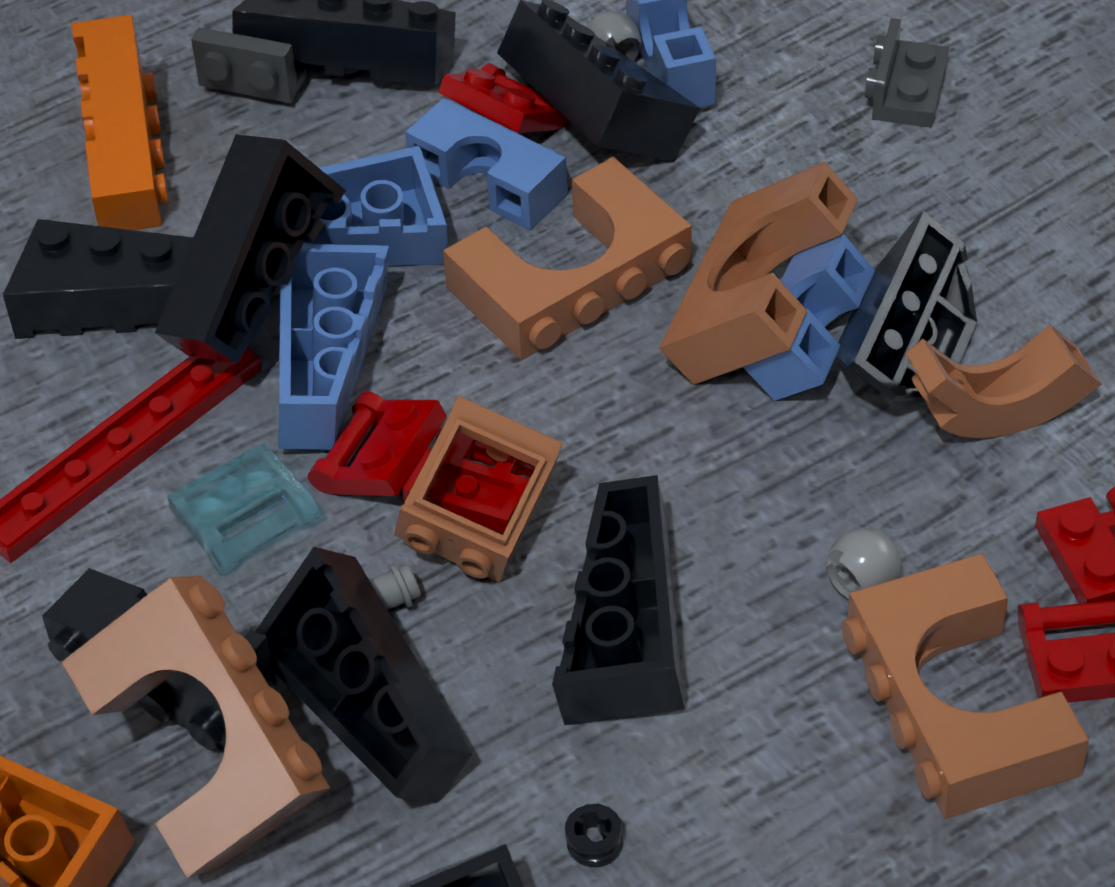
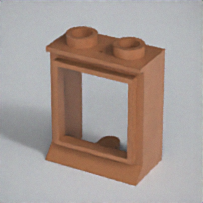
(455, 538)

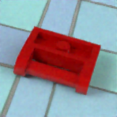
(502, 99)
(389, 454)
(1077, 665)

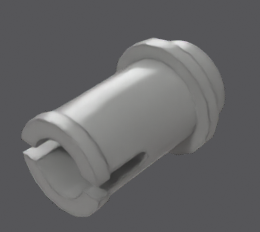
(396, 586)

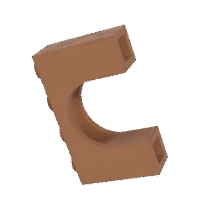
(537, 305)
(733, 305)
(958, 754)
(265, 764)

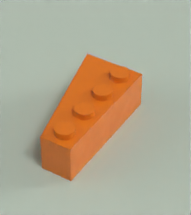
(119, 125)
(56, 833)

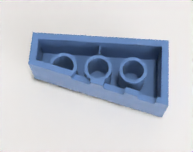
(389, 205)
(324, 337)

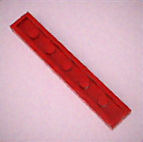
(116, 448)

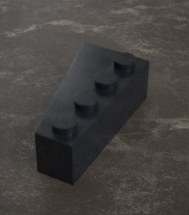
(386, 37)
(595, 83)
(245, 247)
(92, 278)
(97, 602)
(623, 624)
(361, 678)

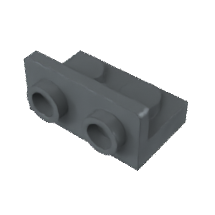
(907, 79)

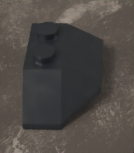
(913, 296)

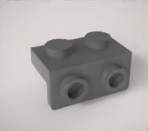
(246, 65)

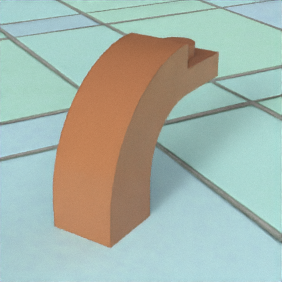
(1006, 394)

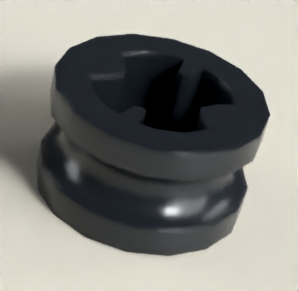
(578, 843)

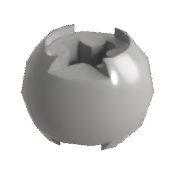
(618, 31)
(862, 561)

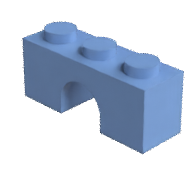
(674, 50)
(521, 174)
(827, 283)

